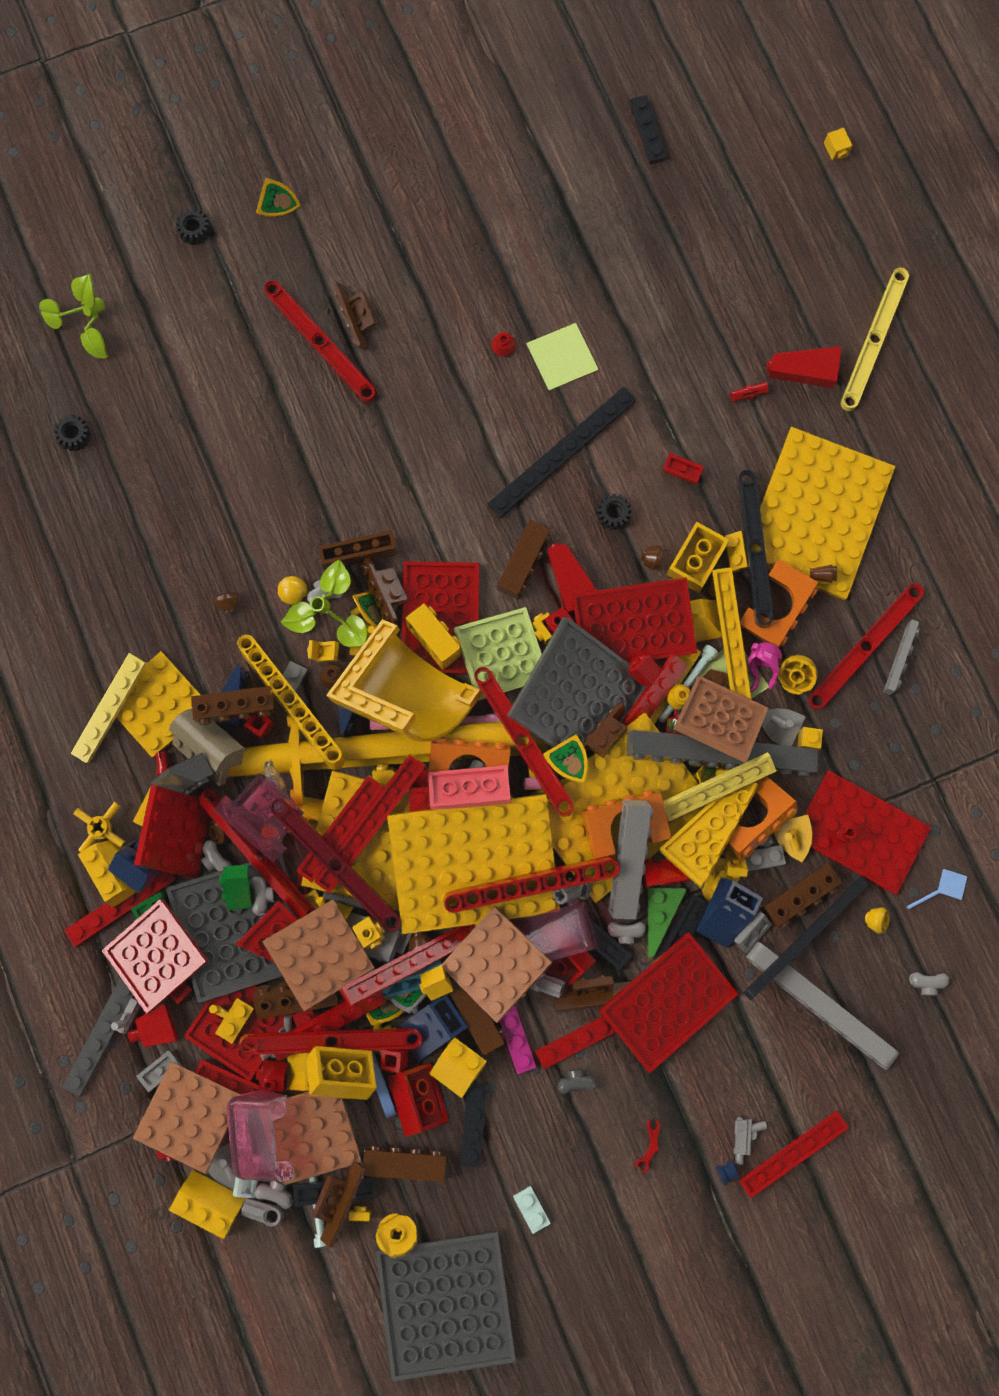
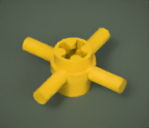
(106, 825)

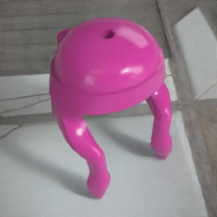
(764, 655)

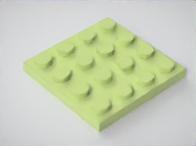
(503, 645)

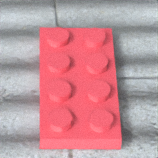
(469, 787)

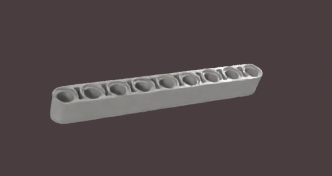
(825, 1008)

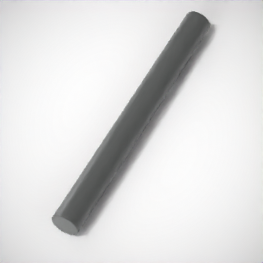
(344, 900)

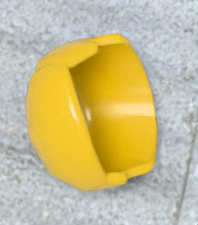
(292, 590)

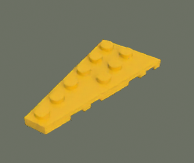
(703, 839)

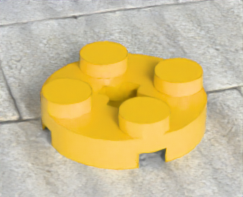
(407, 1240)

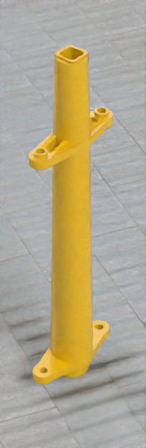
(362, 751)

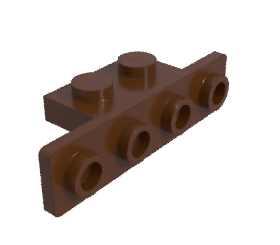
(357, 312)
(385, 588)
(607, 733)
(588, 993)
(336, 1201)

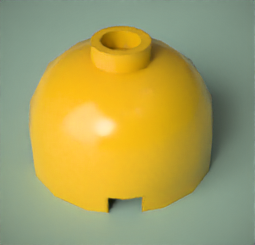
(798, 674)

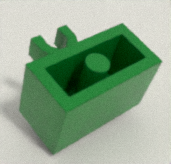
(236, 887)

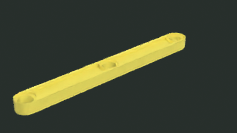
(870, 349)

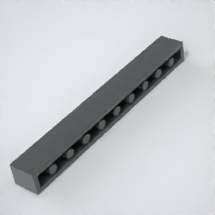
(686, 749)

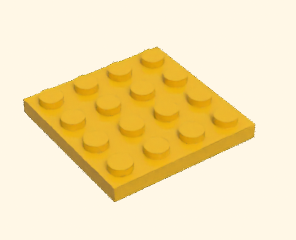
(155, 702)

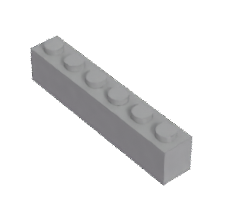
(630, 856)

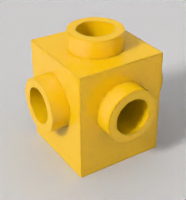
(369, 933)

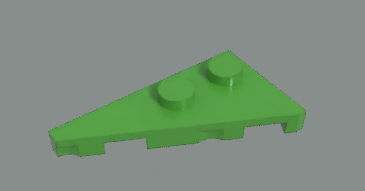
(660, 910)

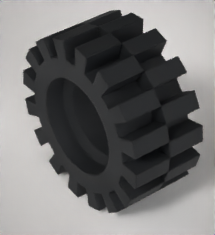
(193, 236)
(64, 425)
(614, 501)

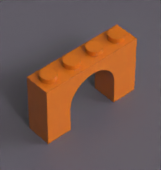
(800, 589)
(445, 751)
(780, 808)
(599, 820)

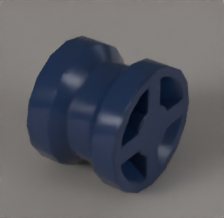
(727, 1173)

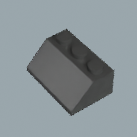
(186, 775)

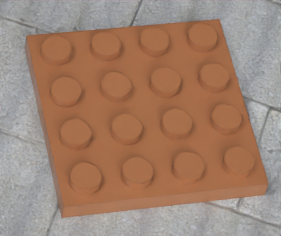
(721, 718)
(318, 955)
(496, 964)
(186, 1118)
(315, 1136)

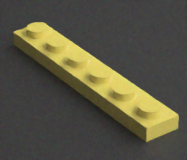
(109, 708)
(719, 786)

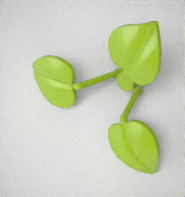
(83, 291)
(300, 616)

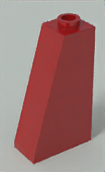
(809, 367)
(567, 575)

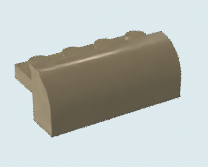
(211, 740)

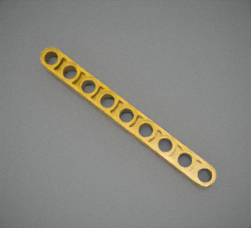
(292, 709)

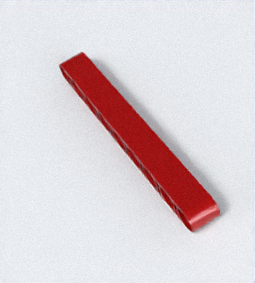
(540, 887)

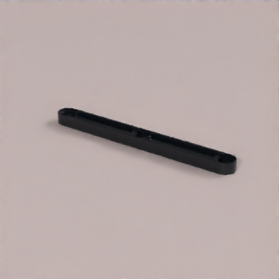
(756, 560)
(805, 938)

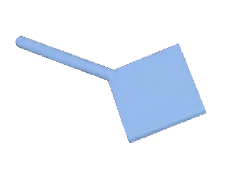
(950, 884)

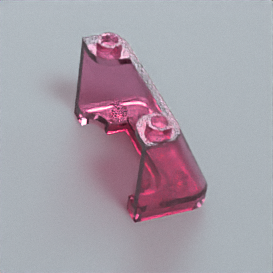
(560, 931)
(254, 1136)

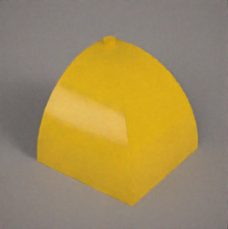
(401, 689)

